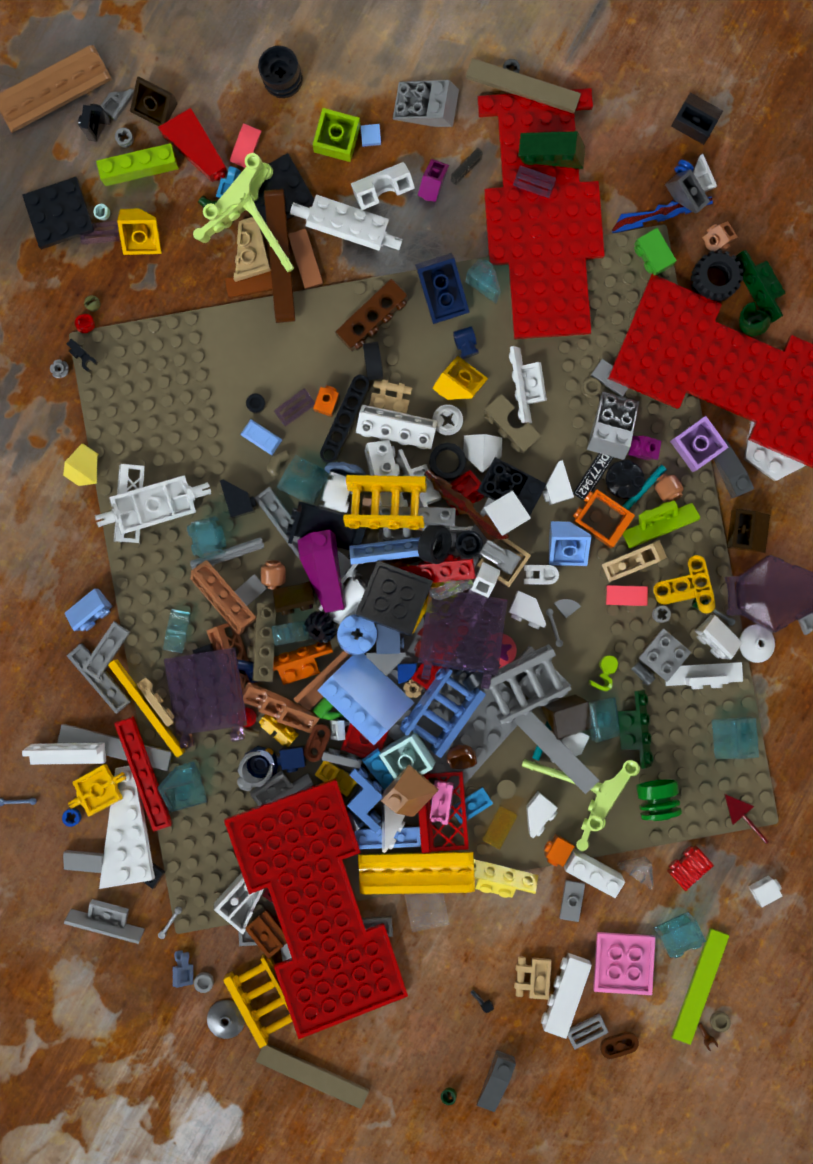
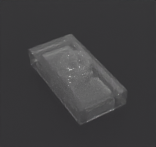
(450, 588)

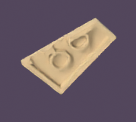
(251, 251)

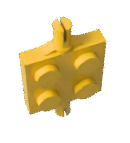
(97, 790)

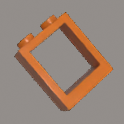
(620, 528)

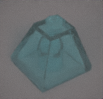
(484, 279)
(183, 788)

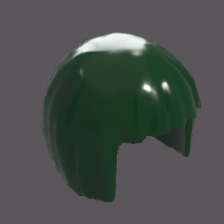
(753, 321)

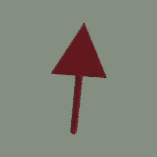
(737, 810)

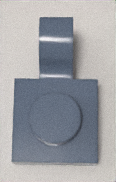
(183, 972)

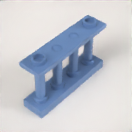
(450, 728)

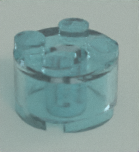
(207, 537)

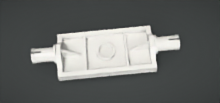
(347, 223)
(152, 504)

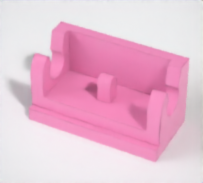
(442, 802)

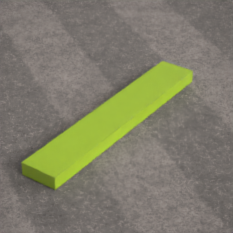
(700, 986)

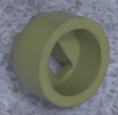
(94, 306)

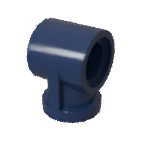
(466, 341)

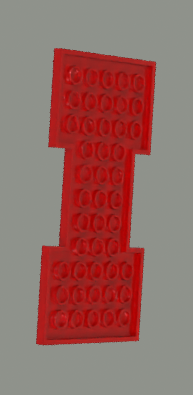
(683, 350)
(298, 854)

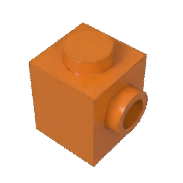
(326, 401)
(558, 850)

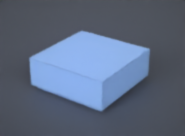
(370, 135)

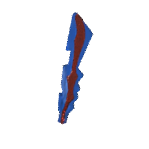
(661, 213)

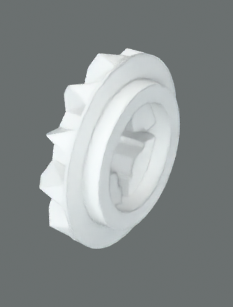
(457, 419)

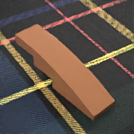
(281, 708)

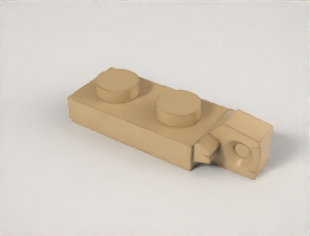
(155, 701)

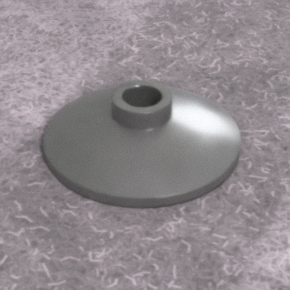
(230, 1011)

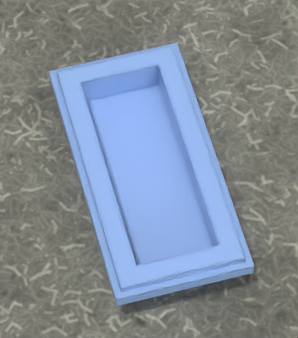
(261, 437)

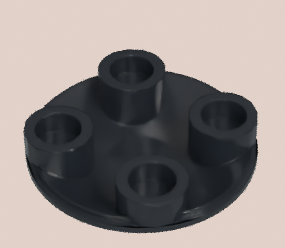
(625, 479)

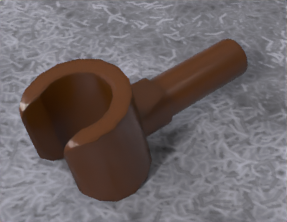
(708, 1039)

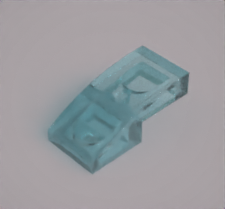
(176, 631)
(290, 633)

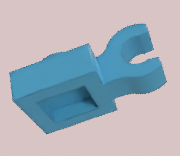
(224, 184)

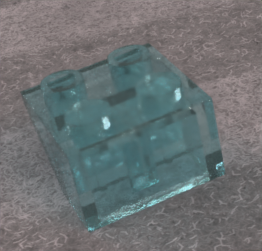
(303, 480)
(735, 738)

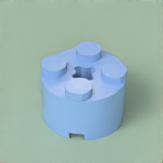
(347, 641)

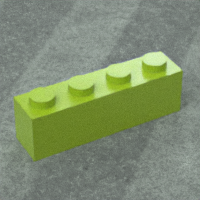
(137, 164)

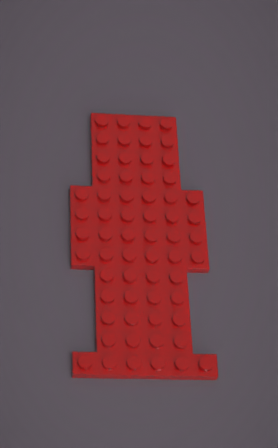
(539, 235)

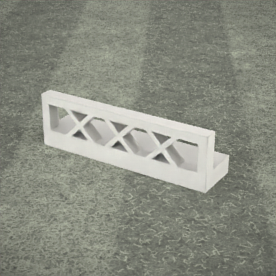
(122, 488)
(66, 753)

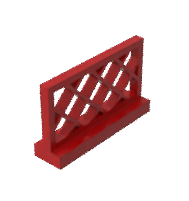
(427, 827)

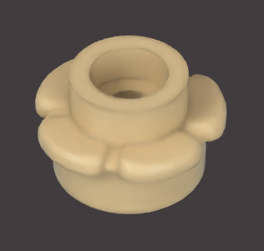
(409, 692)

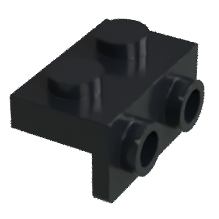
(90, 120)

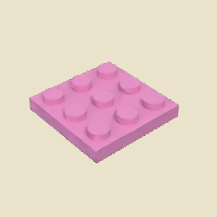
(624, 963)

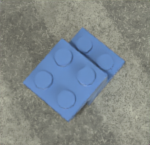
(366, 798)

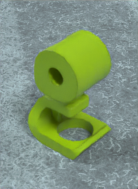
(608, 666)

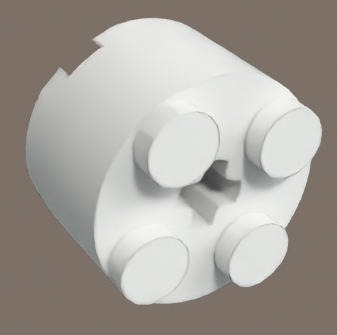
(336, 493)

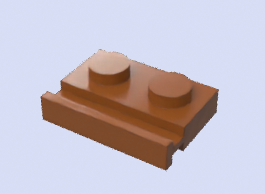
(266, 933)

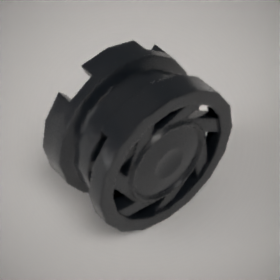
(469, 543)

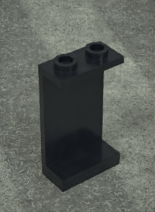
(312, 518)

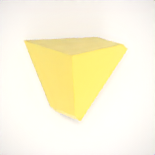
(82, 466)

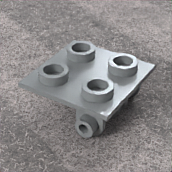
(664, 655)

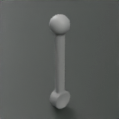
(558, 643)
(162, 934)

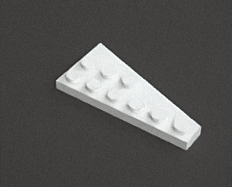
(127, 845)

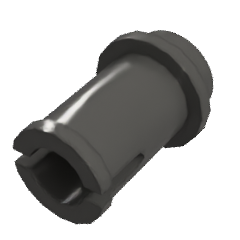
(643, 673)

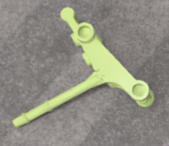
(236, 200)
(606, 795)

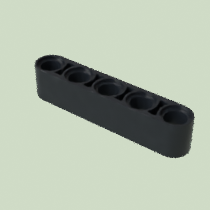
(345, 409)

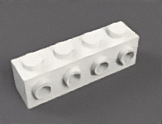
(396, 427)
(381, 463)

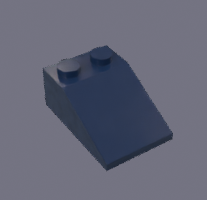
(442, 288)

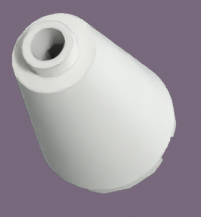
(352, 596)

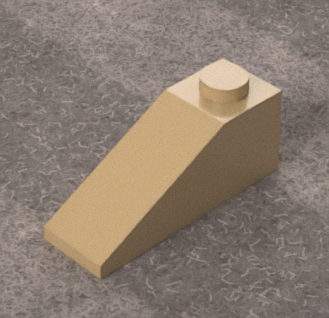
(634, 561)

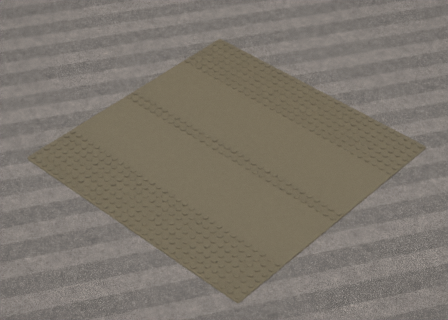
(175, 401)

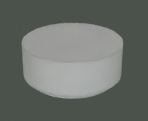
(203, 982)

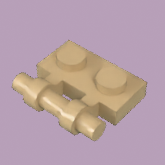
(388, 402)
(539, 977)

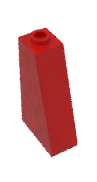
(193, 143)

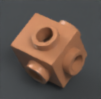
(719, 237)

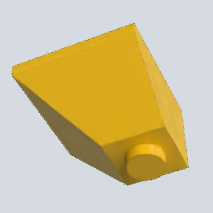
(138, 232)
(459, 381)

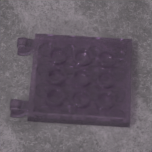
(463, 634)
(206, 694)

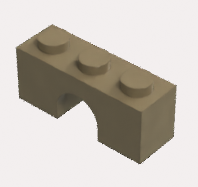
(498, 413)

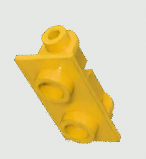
(285, 734)

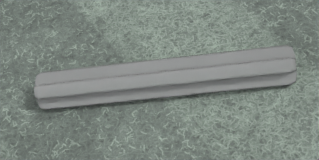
(232, 552)

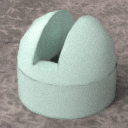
(99, 212)

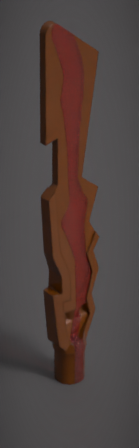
(465, 506)

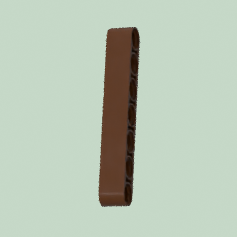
(281, 279)

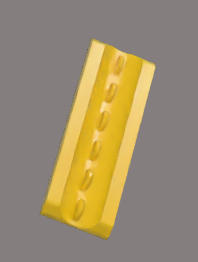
(416, 873)

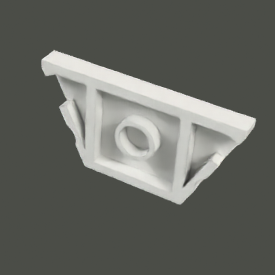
(769, 462)

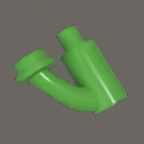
(323, 710)

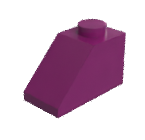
(433, 180)

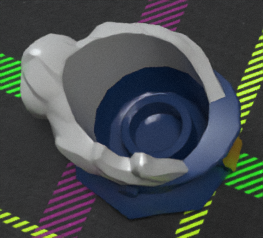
(256, 768)

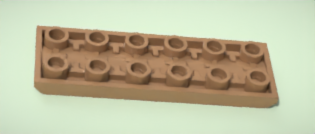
(53, 88)

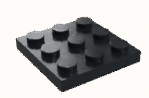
(285, 177)
(58, 213)
(394, 598)

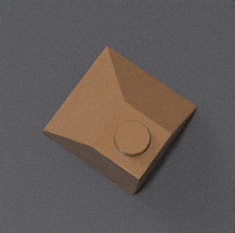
(408, 792)

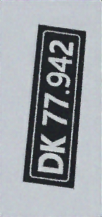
(593, 475)

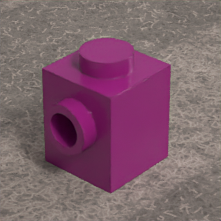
(645, 448)

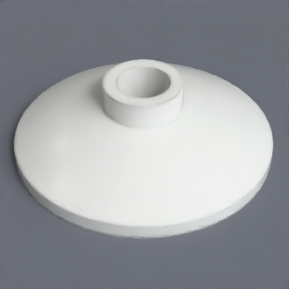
(750, 647)

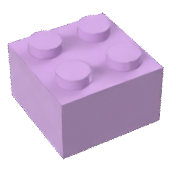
(699, 444)

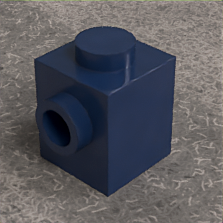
(291, 758)

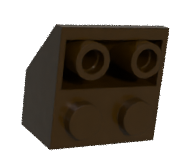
(748, 530)
(294, 597)

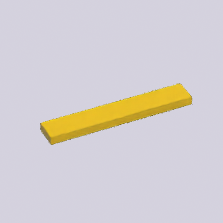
(146, 708)

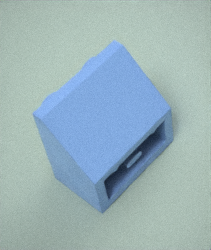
(88, 610)

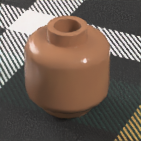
(669, 488)
(273, 574)

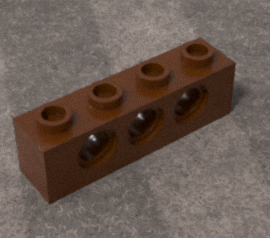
(389, 291)

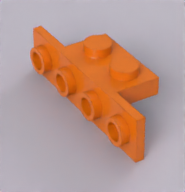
(300, 662)

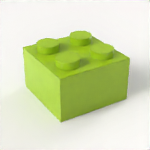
(336, 134)

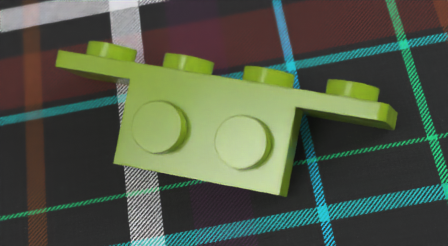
(659, 522)

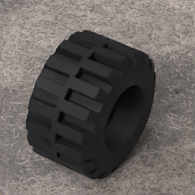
(727, 266)

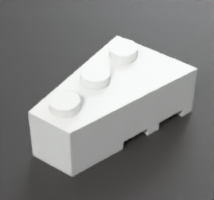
(237, 904)

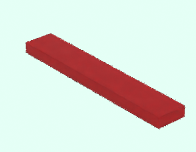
(143, 773)

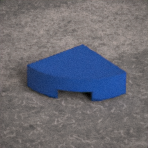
(406, 671)

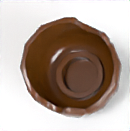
(461, 757)

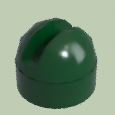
(446, 1098)

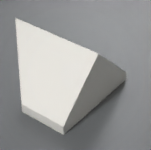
(482, 449)

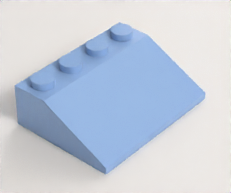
(366, 697)

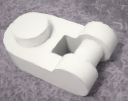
(547, 574)

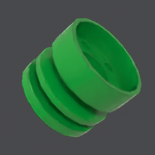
(659, 801)

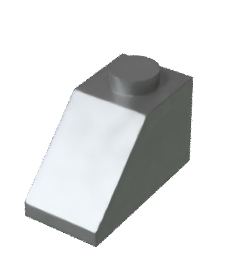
(687, 191)

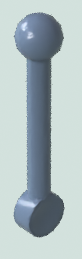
(32, 801)

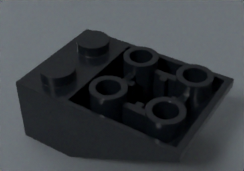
(504, 478)

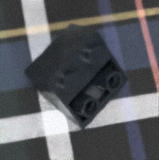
(697, 118)

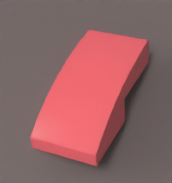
(245, 144)
(627, 595)

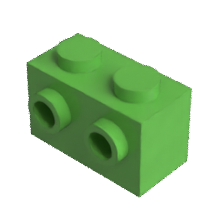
(654, 252)

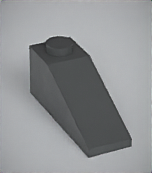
(733, 472)
(496, 1081)

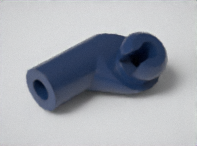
(247, 667)

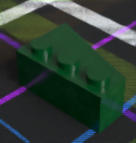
(552, 149)

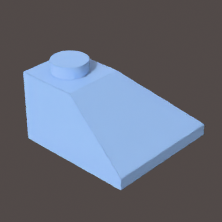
(568, 544)

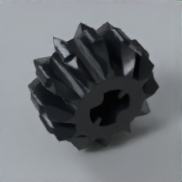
(320, 626)

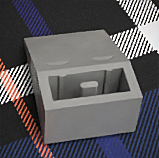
(426, 102)
(613, 426)
(542, 675)

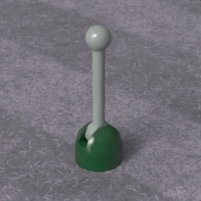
(731, 621)

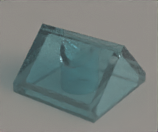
(604, 719)

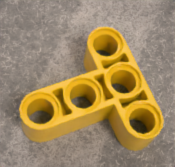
(690, 581)

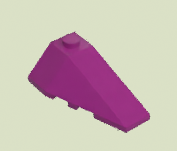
(321, 562)

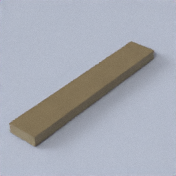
(523, 85)
(312, 1075)

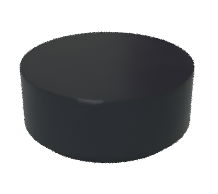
(255, 403)

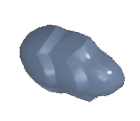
(344, 468)

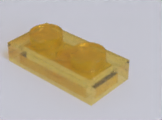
(499, 827)

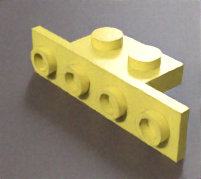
(502, 880)

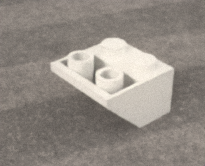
(718, 637)

